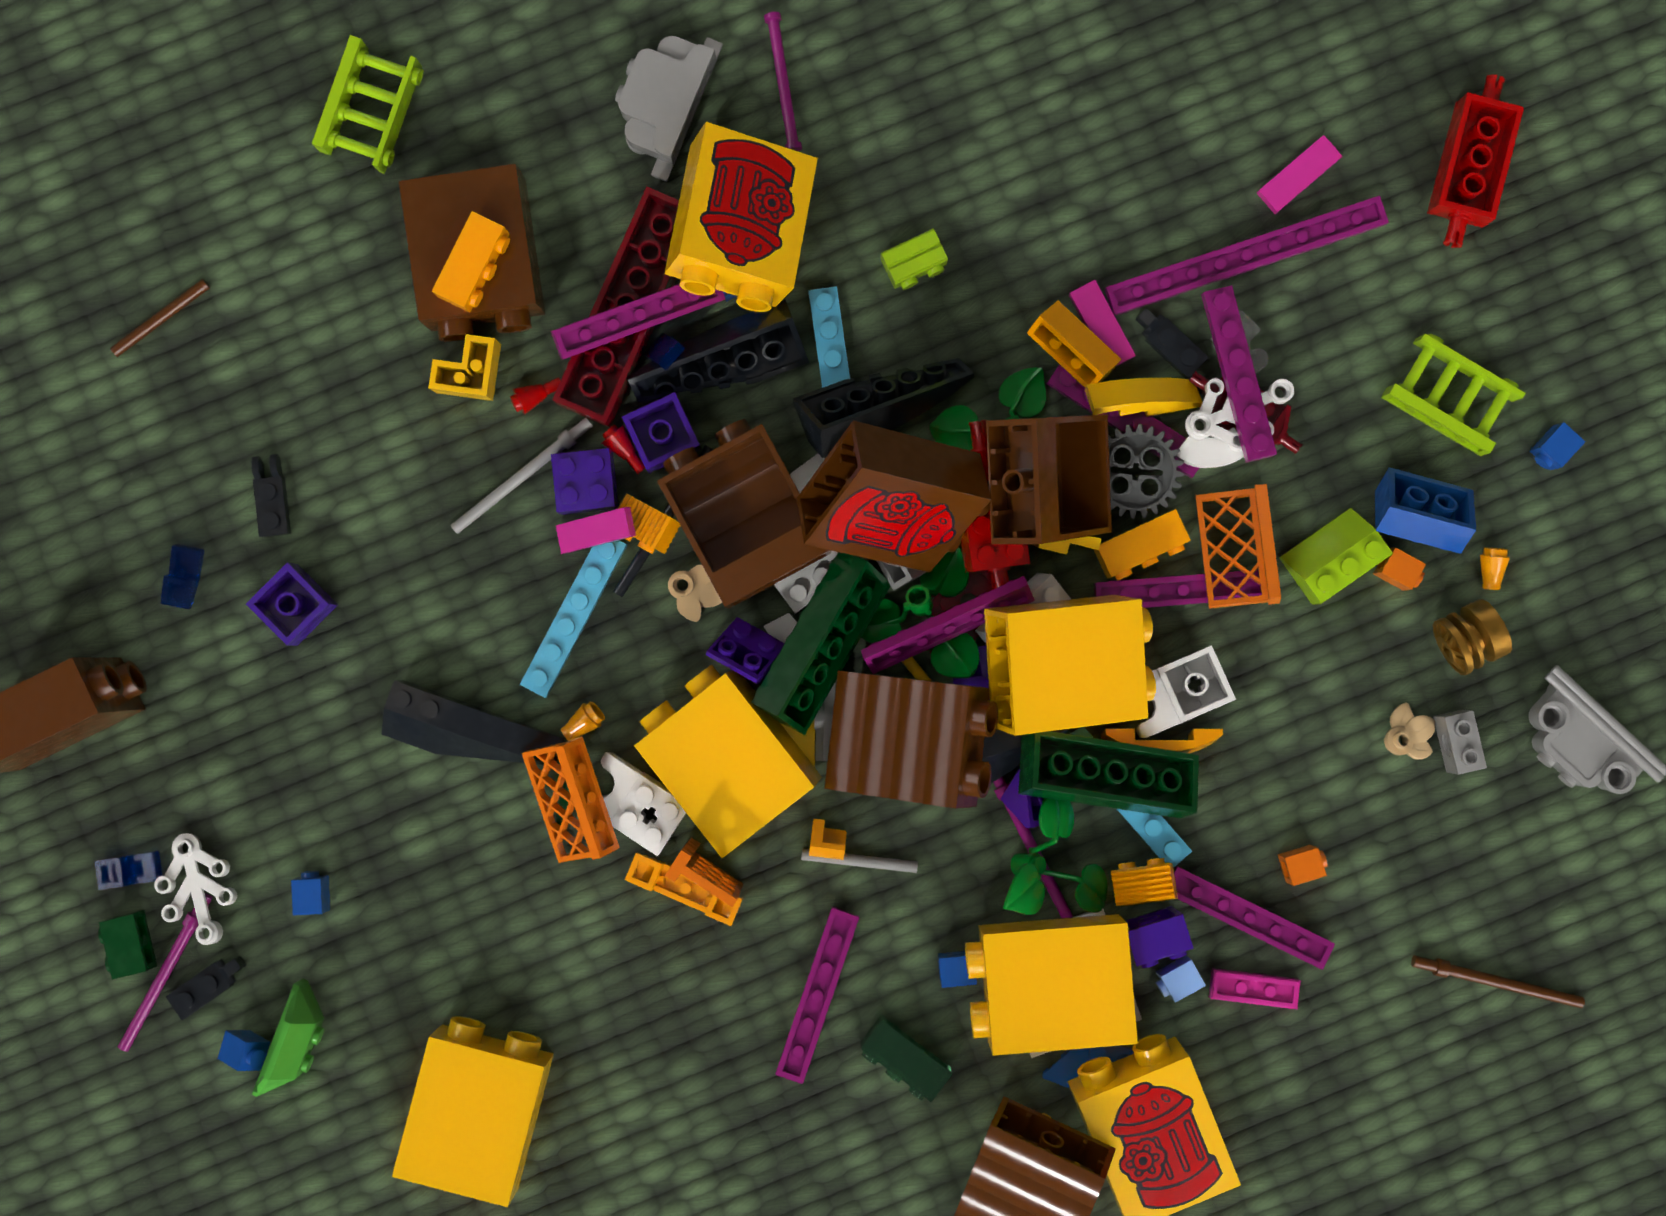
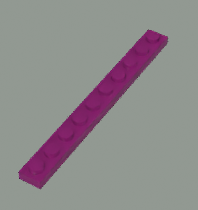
(1246, 255)

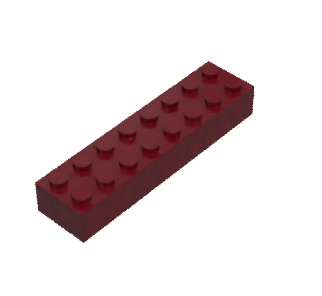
(598, 377)

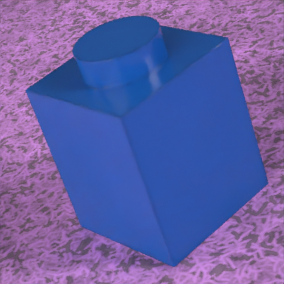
(1556, 446)
(310, 894)
(954, 970)
(243, 1050)

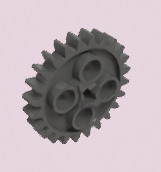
(1138, 444)

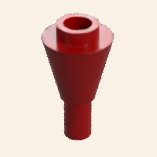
(528, 397)
(621, 445)

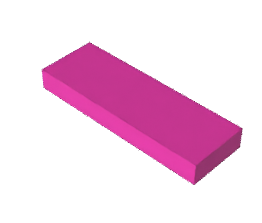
(1299, 174)
(1100, 319)
(595, 530)
(1254, 988)

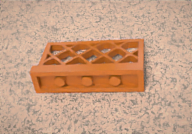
(1264, 547)
(583, 796)
(704, 874)

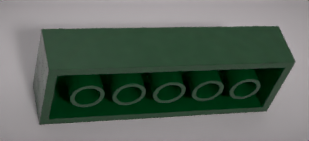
(821, 642)
(1109, 774)

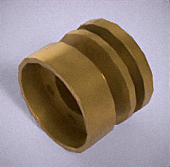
(1472, 637)

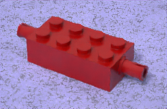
(1475, 160)
(976, 540)

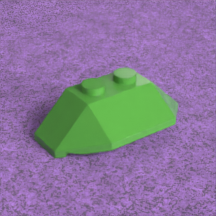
(293, 1040)

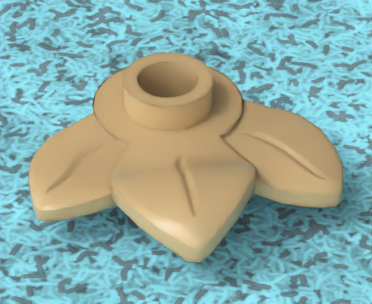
(697, 595)
(1412, 730)

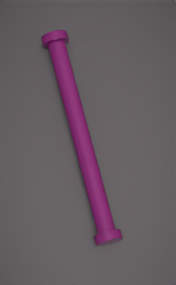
(773, 20)

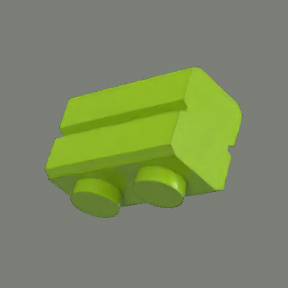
(914, 259)

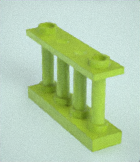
(348, 83)
(1452, 424)

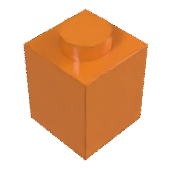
(1401, 570)
(1303, 864)

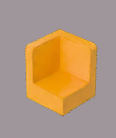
(827, 841)

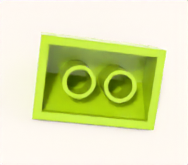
(1335, 556)

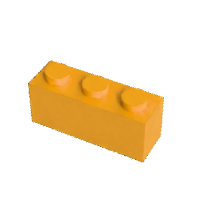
(471, 262)
(1073, 345)
(1142, 545)

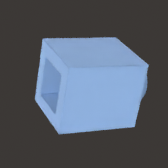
(1179, 979)

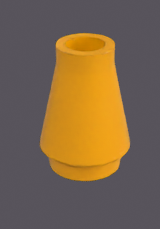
(1493, 567)
(585, 719)

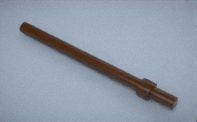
(1444, 969)

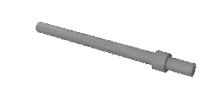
(565, 440)

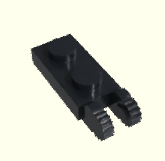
(270, 498)

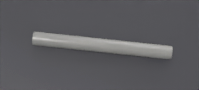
(866, 861)

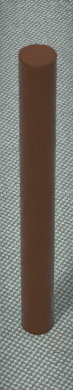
(159, 318)

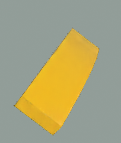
(1145, 395)

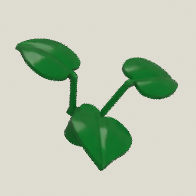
(1021, 392)
(951, 658)
(1027, 892)

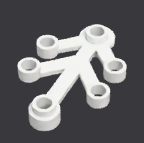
(1211, 420)
(194, 885)

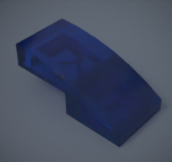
(664, 351)
(183, 577)
(128, 870)

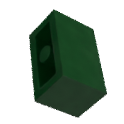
(127, 944)

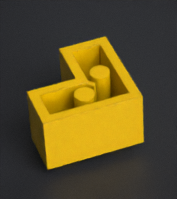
(473, 376)

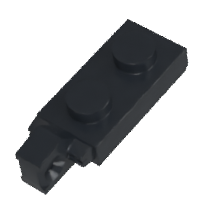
(1171, 343)
(204, 987)

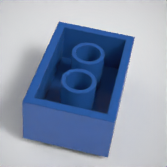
(1425, 510)

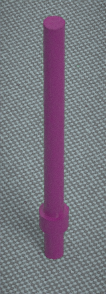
(1029, 841)
(190, 924)

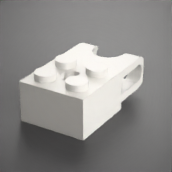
(1175, 701)
(630, 797)

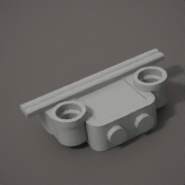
(664, 97)
(1586, 740)

